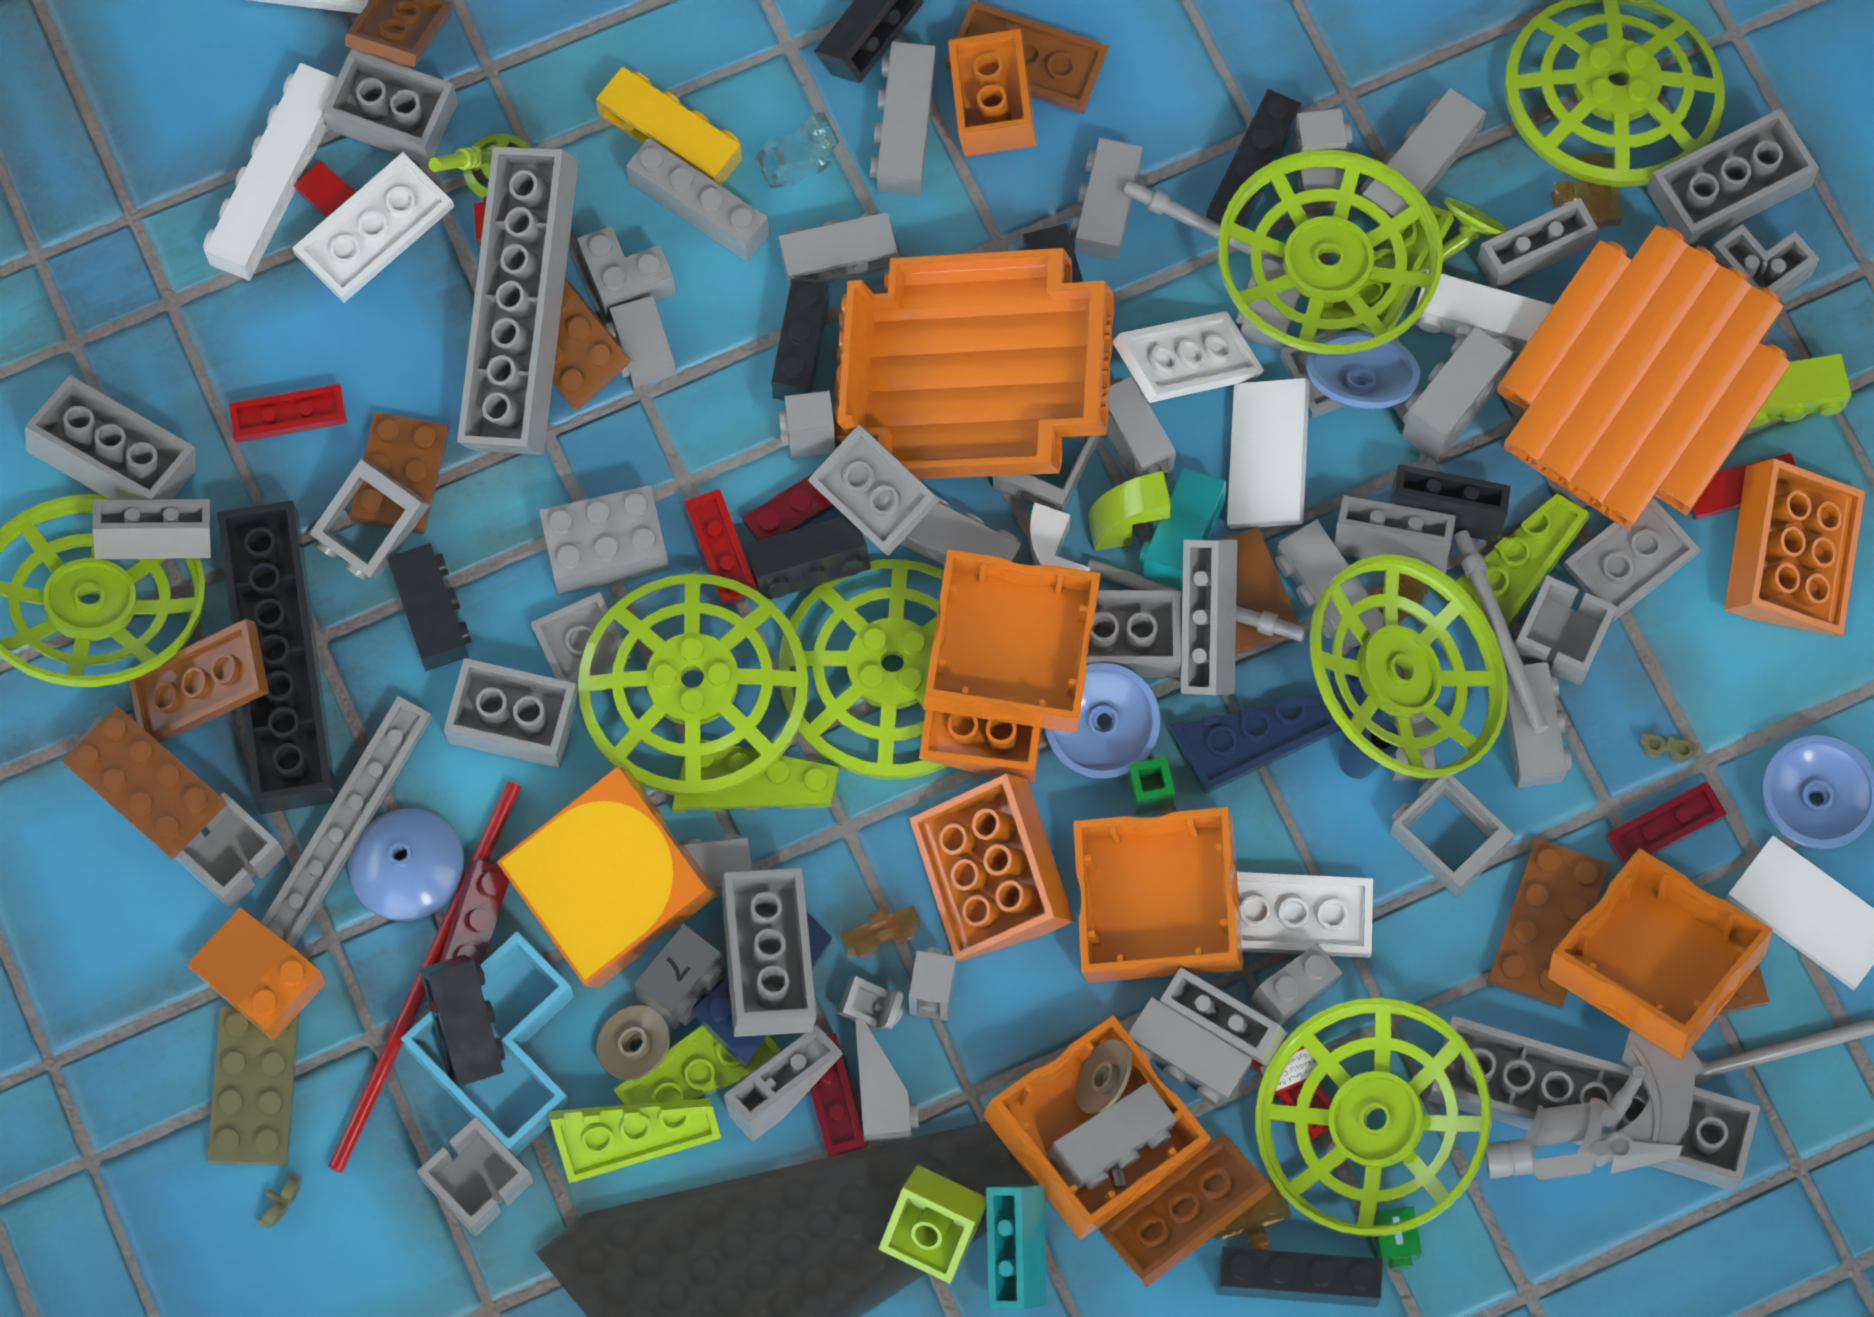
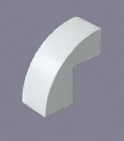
(1047, 537)

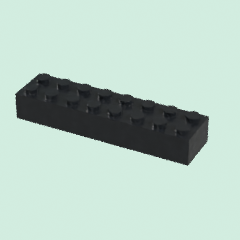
(289, 724)

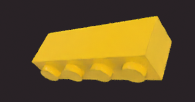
(647, 113)

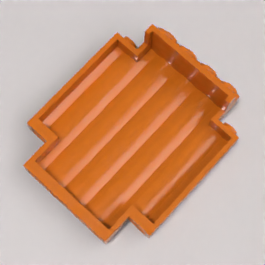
(975, 362)
(1644, 376)

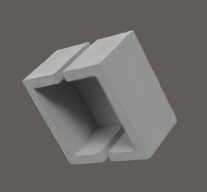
(1561, 634)
(231, 854)
(476, 1178)

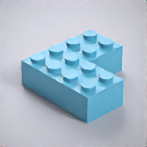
(524, 998)

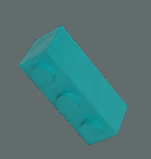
(1194, 510)
(1016, 1246)

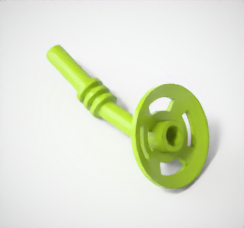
(475, 158)
(1472, 226)

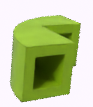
(1128, 504)

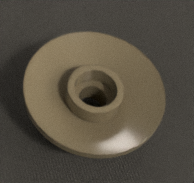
(621, 1036)
(1103, 1076)

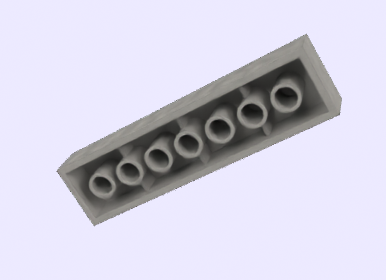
(518, 300)
(1535, 1073)

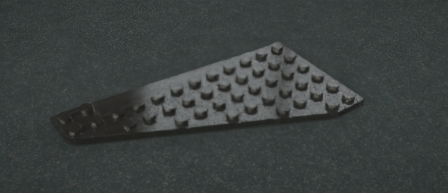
(769, 1240)

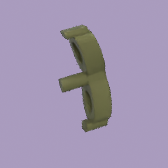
(1679, 750)
(282, 1202)

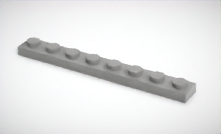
(346, 820)

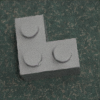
(1321, 132)
(1777, 269)
(623, 278)

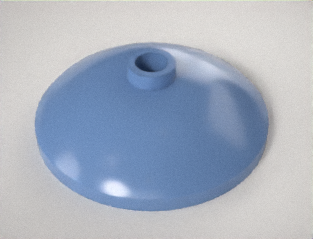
(1364, 378)
(1128, 739)
(1829, 770)
(419, 882)

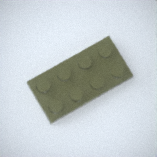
(252, 1093)

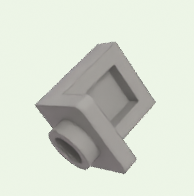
(877, 1006)

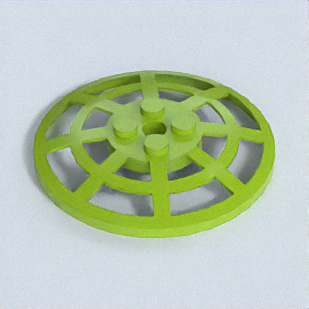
(1608, 100)
(1334, 236)
(88, 621)
(1416, 658)
(865, 671)
(697, 704)
(1354, 1103)

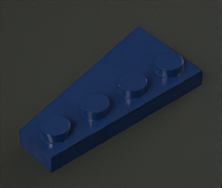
(1245, 741)
(715, 1010)

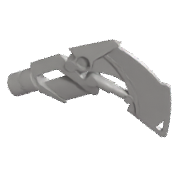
(1643, 1142)

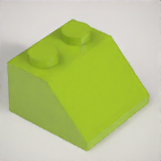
(933, 1223)

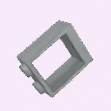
(1137, 432)
(393, 489)
(1035, 490)
(1431, 791)

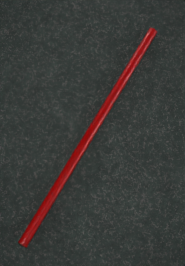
(417, 990)

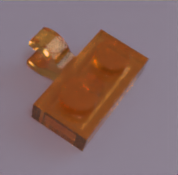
(1600, 200)
(881, 929)
(1266, 1211)

